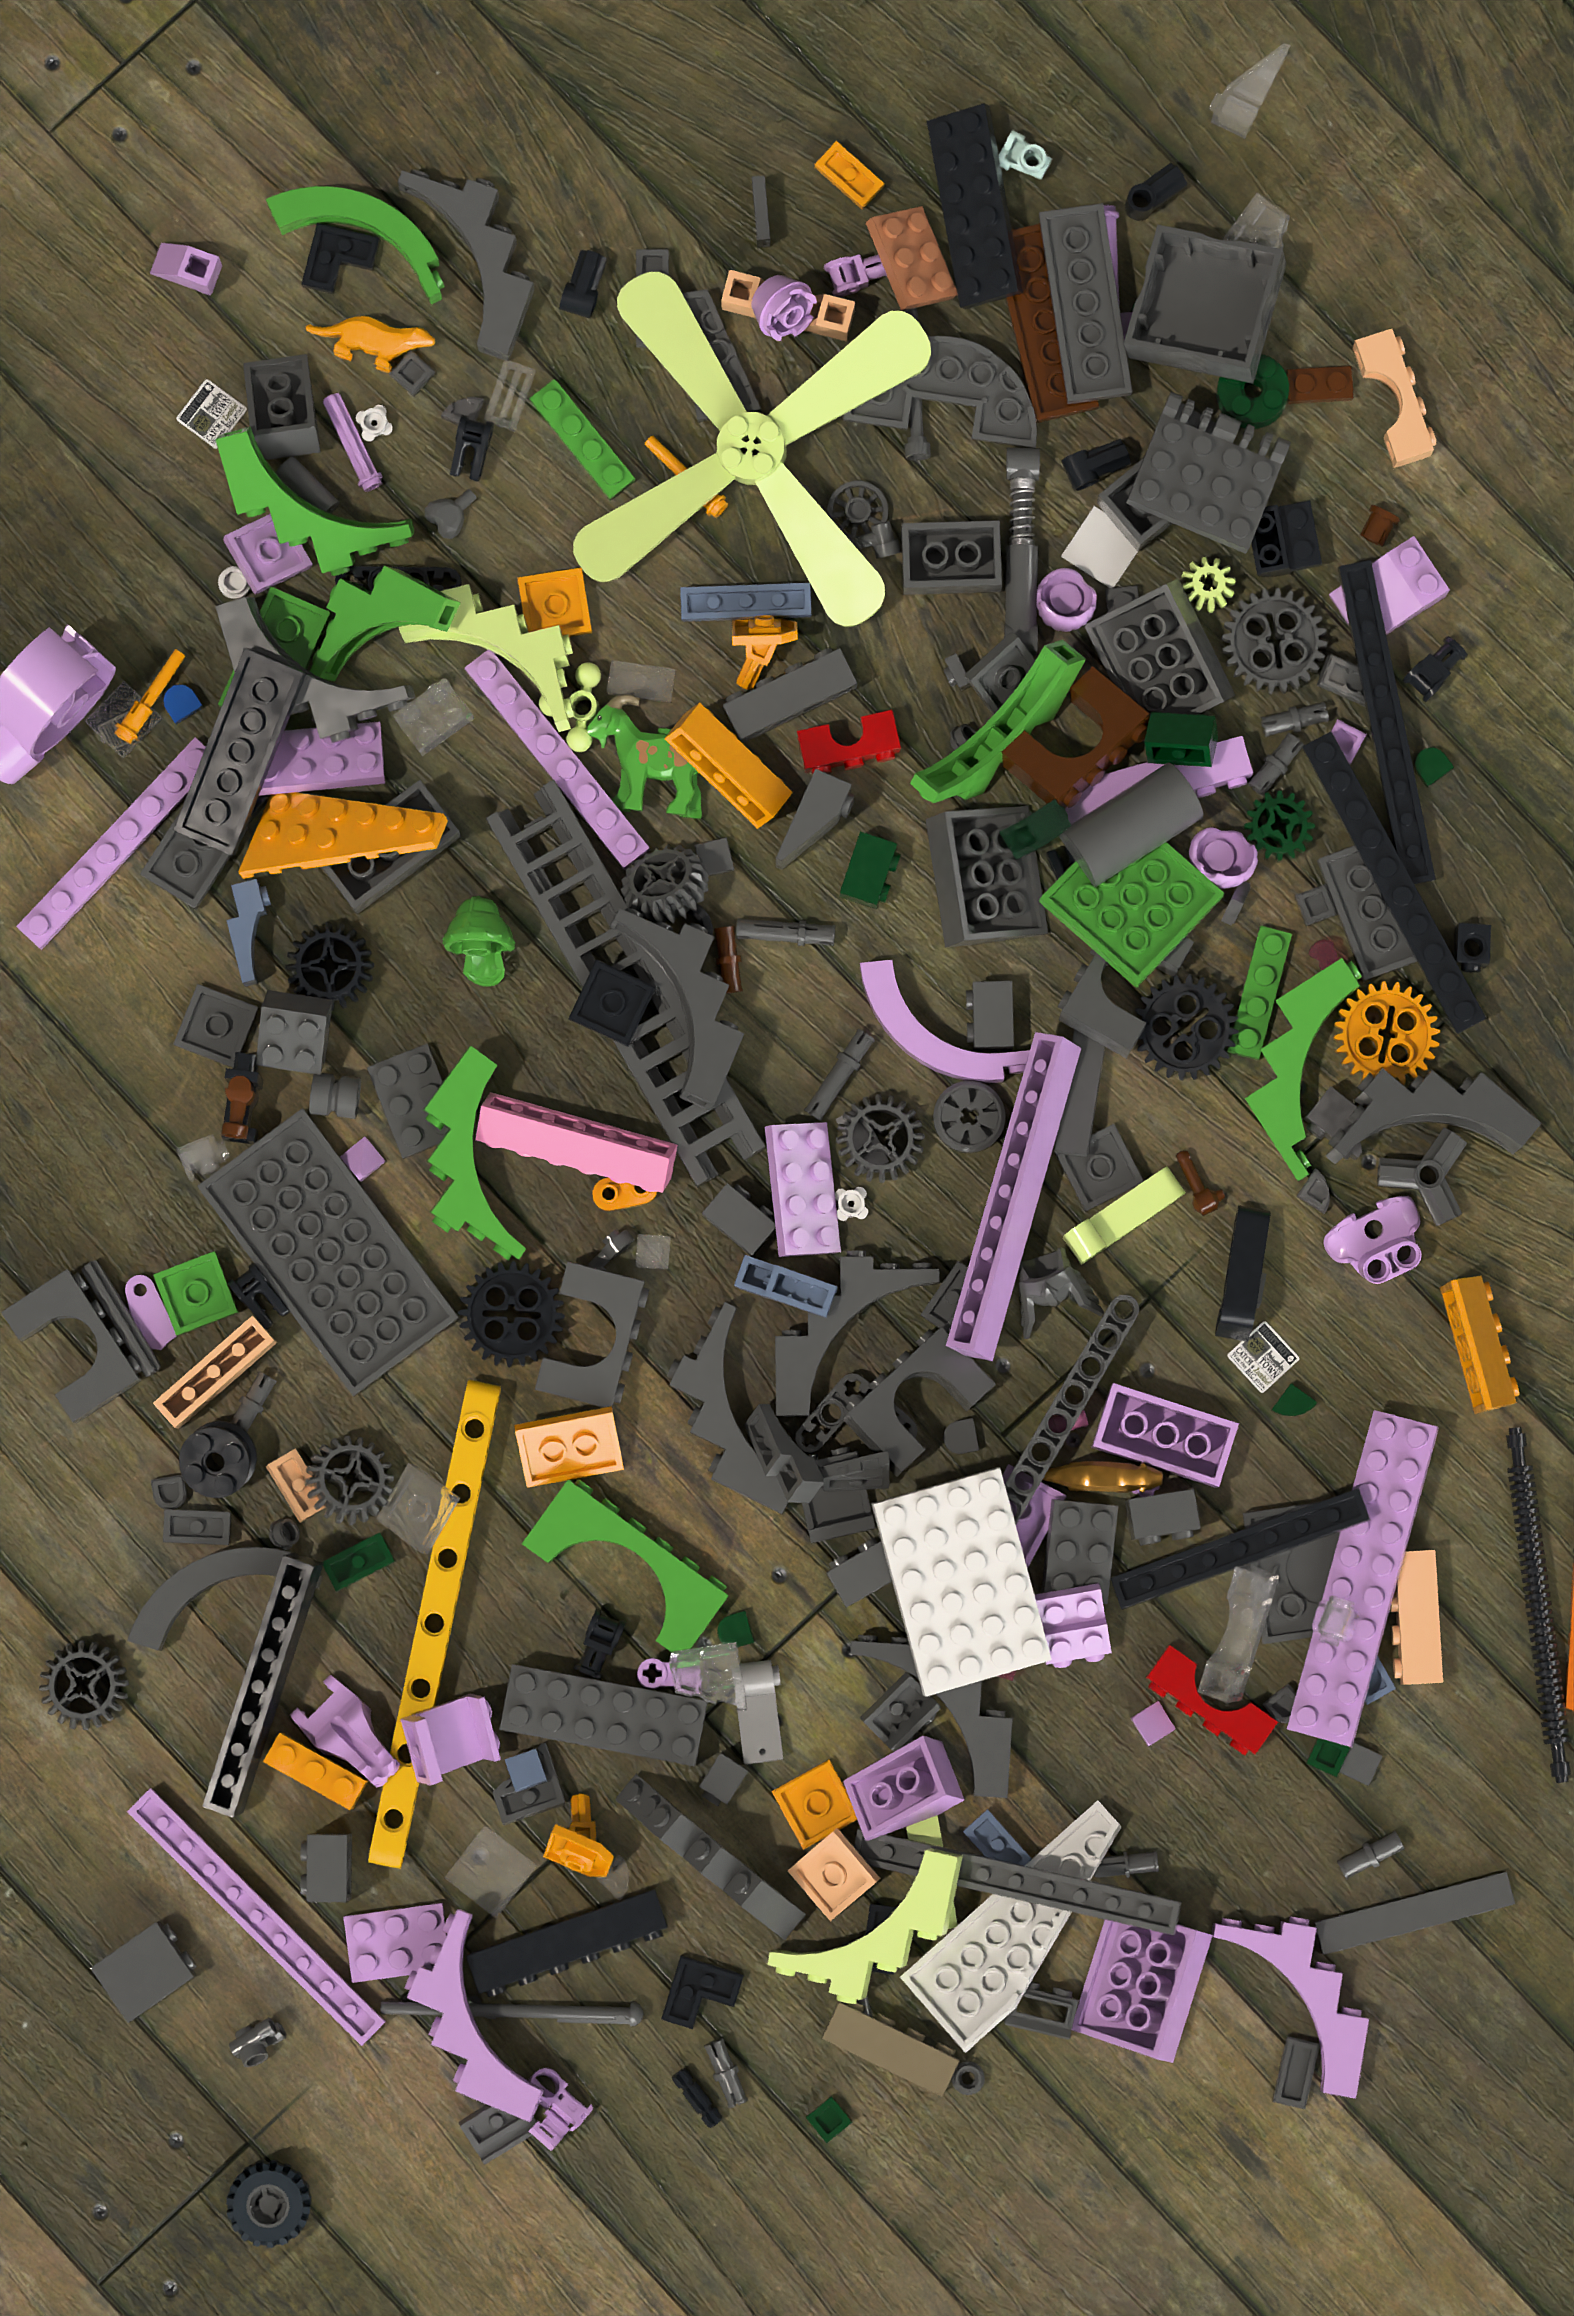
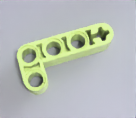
(1123, 1215)

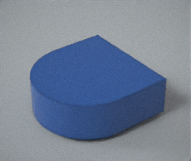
(181, 702)

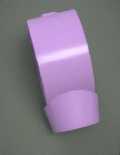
(46, 697)

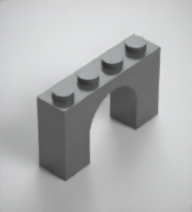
(1097, 1017)
(621, 1298)
(112, 1370)
(875, 1417)

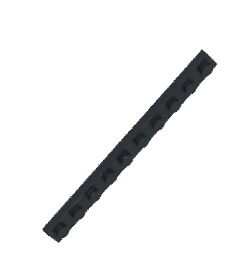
(1386, 720)
(1394, 883)

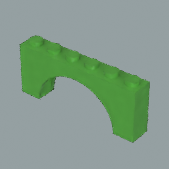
(580, 1518)

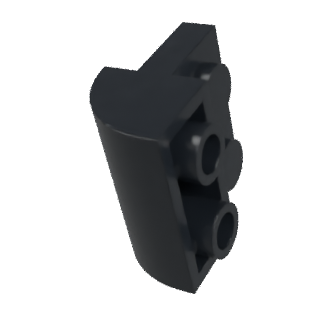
(1286, 540)

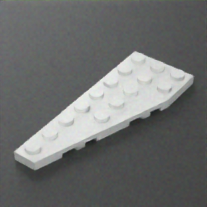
(995, 1952)

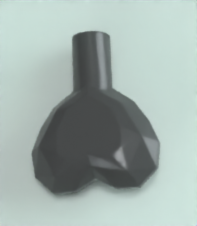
(449, 514)

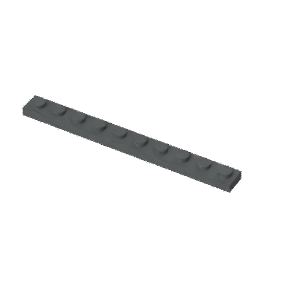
(1030, 1884)

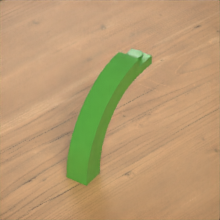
(349, 207)

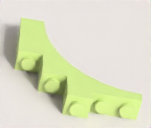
(507, 634)
(850, 1966)

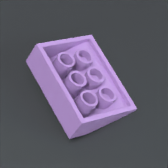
(1141, 1987)

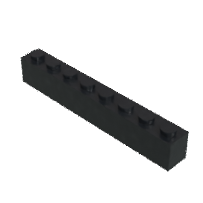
(263, 1684)

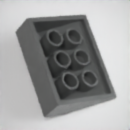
(1161, 653)
(978, 880)

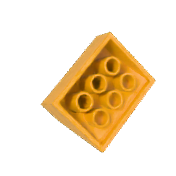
(1478, 1343)

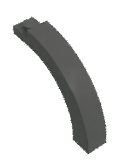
(185, 1585)

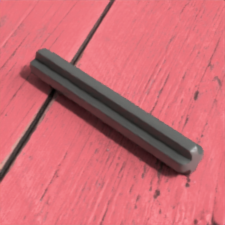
(121, 1318)

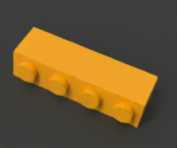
(728, 765)

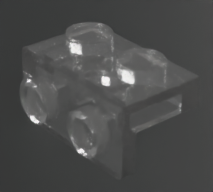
(433, 716)

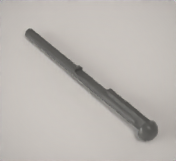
(564, 2014)

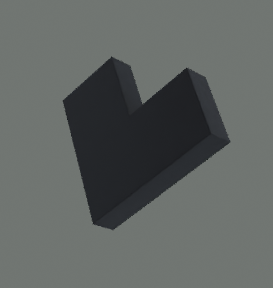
(335, 247)
(698, 1980)

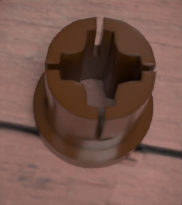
(1379, 525)

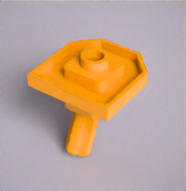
(761, 639)
(577, 1846)

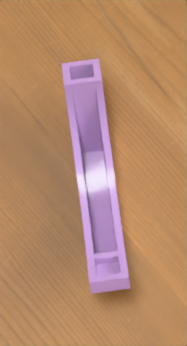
(923, 1046)

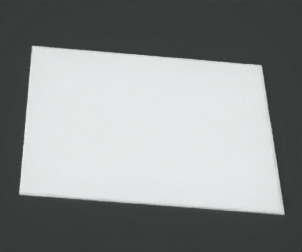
(1100, 549)

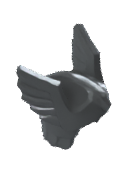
(1049, 1282)

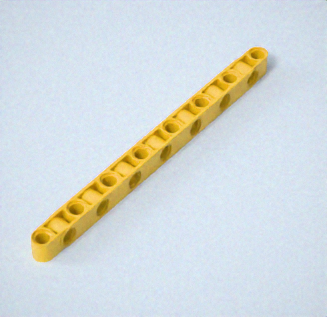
(439, 1598)

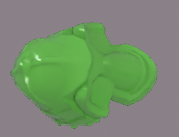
(482, 937)

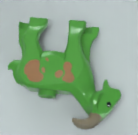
(645, 757)

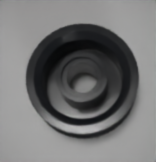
(199, 1467)

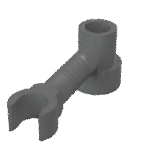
(881, 540)

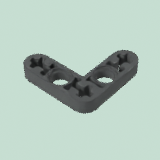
(838, 1397)

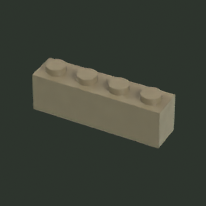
(891, 2048)

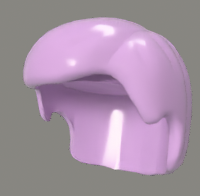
(1065, 600)
(1223, 856)

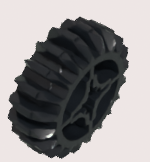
(345, 966)

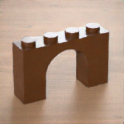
(1066, 778)

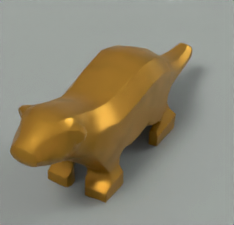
(1105, 1476)

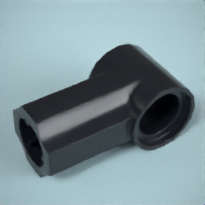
(1156, 191)
(581, 292)
(1087, 467)

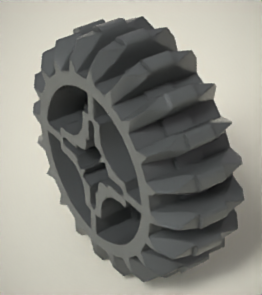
(665, 884)
(902, 1120)
(362, 1482)
(61, 1703)

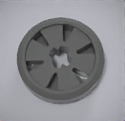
(969, 1096)

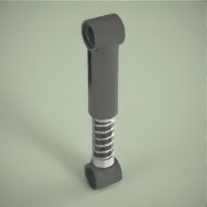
(1022, 554)

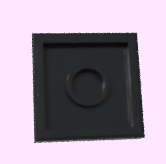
(612, 1003)

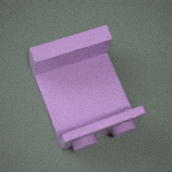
(450, 1737)

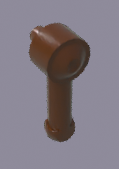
(1204, 1199)

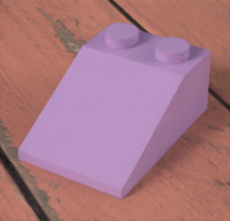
(1404, 583)
(903, 1788)

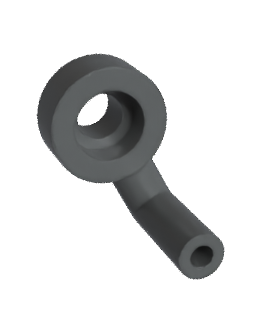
(615, 1245)

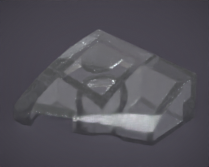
(1260, 223)
(710, 1674)

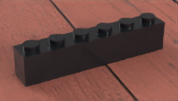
(567, 1941)

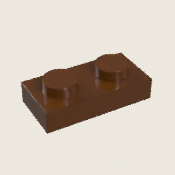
(1320, 384)

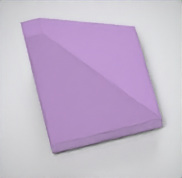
(362, 1159)

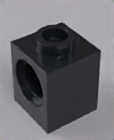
(1472, 932)

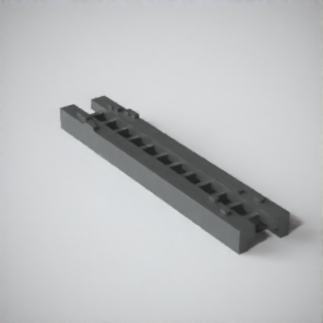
(579, 957)

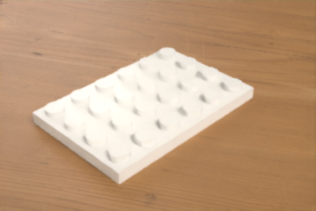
(961, 1581)

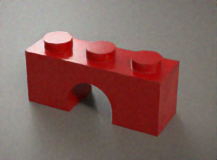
(877, 741)

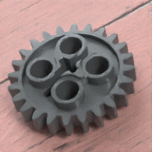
(1303, 636)

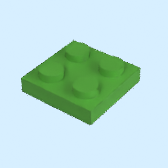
(195, 1293)

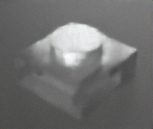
(653, 1252)

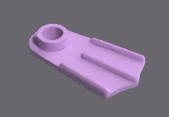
(149, 1313)

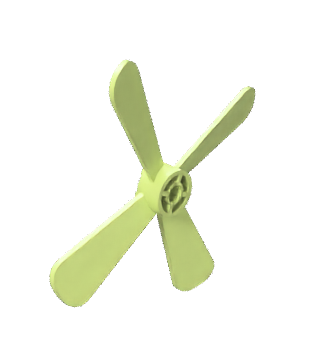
(871, 364)

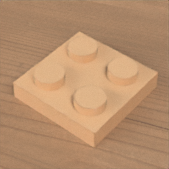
(833, 1874)

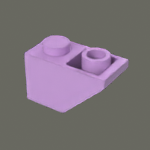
(187, 267)

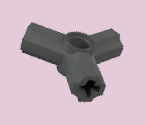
(1439, 1158)

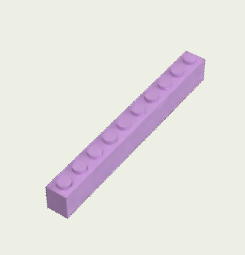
(1013, 1196)

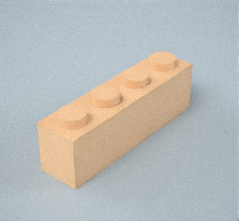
(215, 1372)
(1417, 1620)

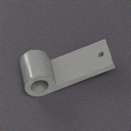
(760, 1721)

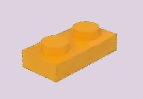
(849, 175)

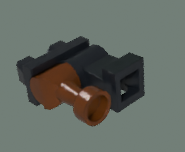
(241, 1099)

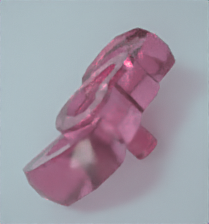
(1323, 952)

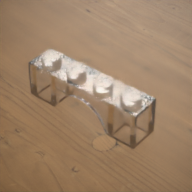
(1249, 1604)

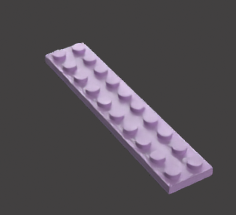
(1365, 1573)

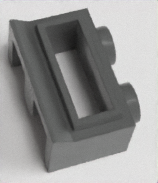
(1043, 2025)

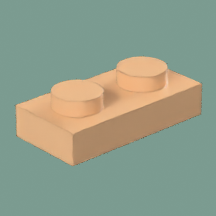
(290, 1476)

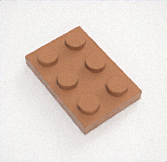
(911, 258)

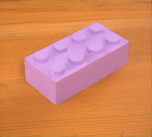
(1165, 1435)

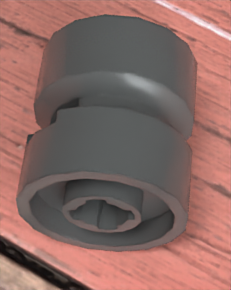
(334, 1095)

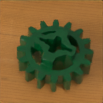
(1292, 821)

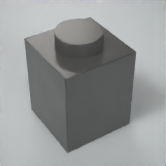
(722, 1780)

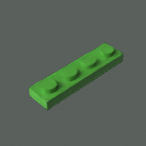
(582, 439)
(1260, 992)

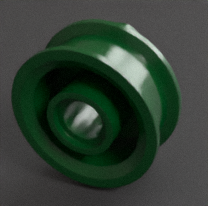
(1255, 411)

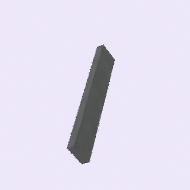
(1414, 1913)

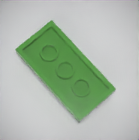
(294, 626)

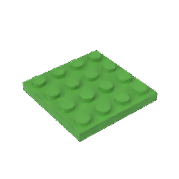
(1137, 912)

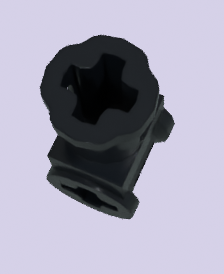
(1431, 672)
(599, 1641)

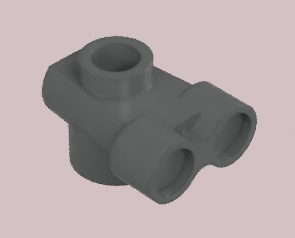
(252, 2042)

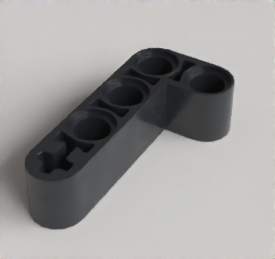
(1243, 1274)

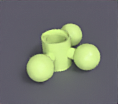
(587, 676)

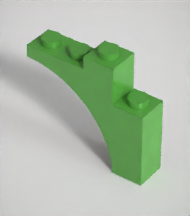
(364, 614)

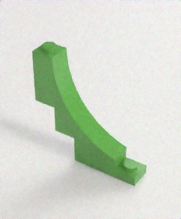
(1279, 1101)

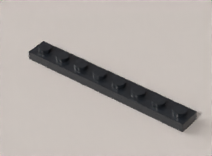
(1240, 1549)

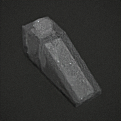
(1245, 95)

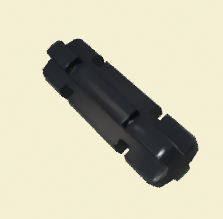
(697, 2097)

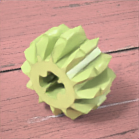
(1219, 582)

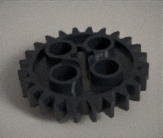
(1205, 1050)
(513, 1284)

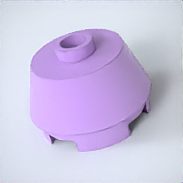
(783, 306)

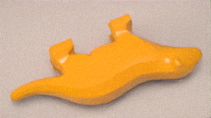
(374, 339)

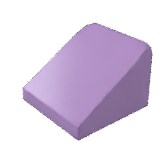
(1152, 1723)

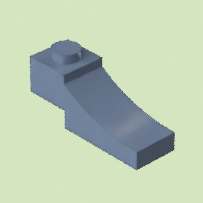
(250, 904)
(785, 1286)

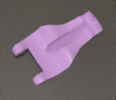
(345, 1730)

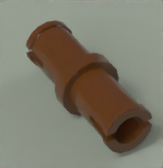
(728, 958)

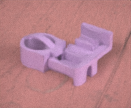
(563, 2112)

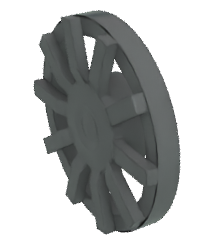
(857, 509)

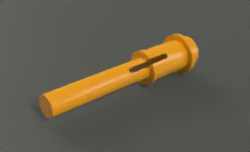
(715, 506)
(142, 710)

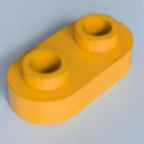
(624, 1196)

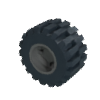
(268, 2203)

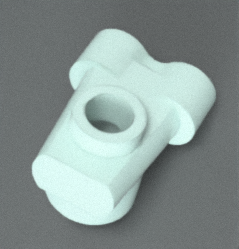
(1018, 152)

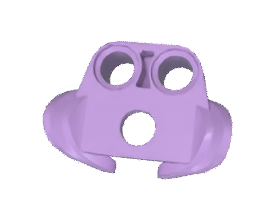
(1350, 1244)

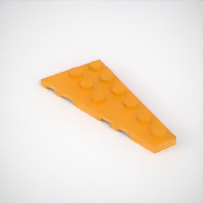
(331, 831)

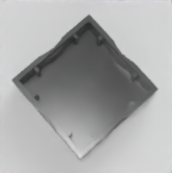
(1205, 304)

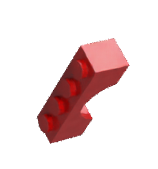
(1175, 1676)

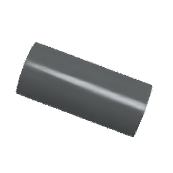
(306, 485)

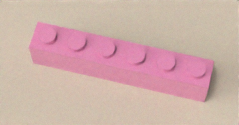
(576, 1142)

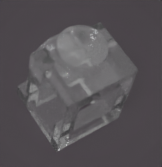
(202, 1156)

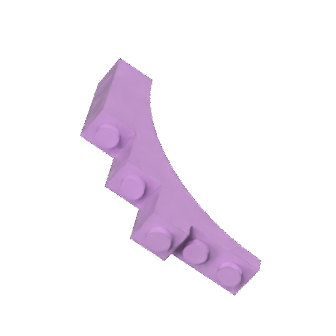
(443, 1989)
(1339, 2034)

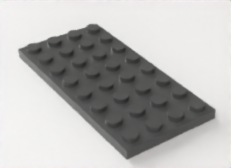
(328, 1252)

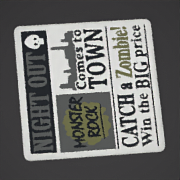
(211, 413)
(1263, 1357)

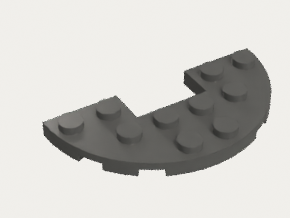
(965, 376)

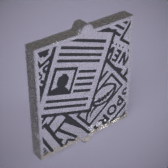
(114, 711)

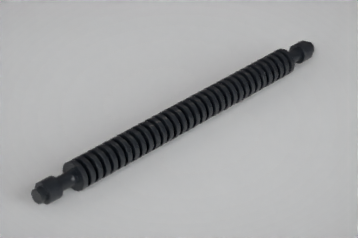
(1559, 1768)

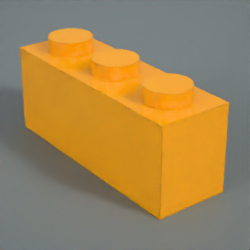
(315, 1771)

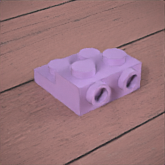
(1074, 1624)

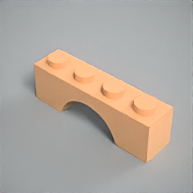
(830, 314)
(1381, 359)

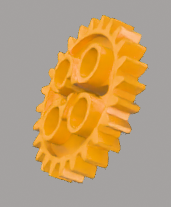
(1414, 1041)

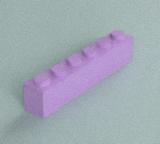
(1229, 767)

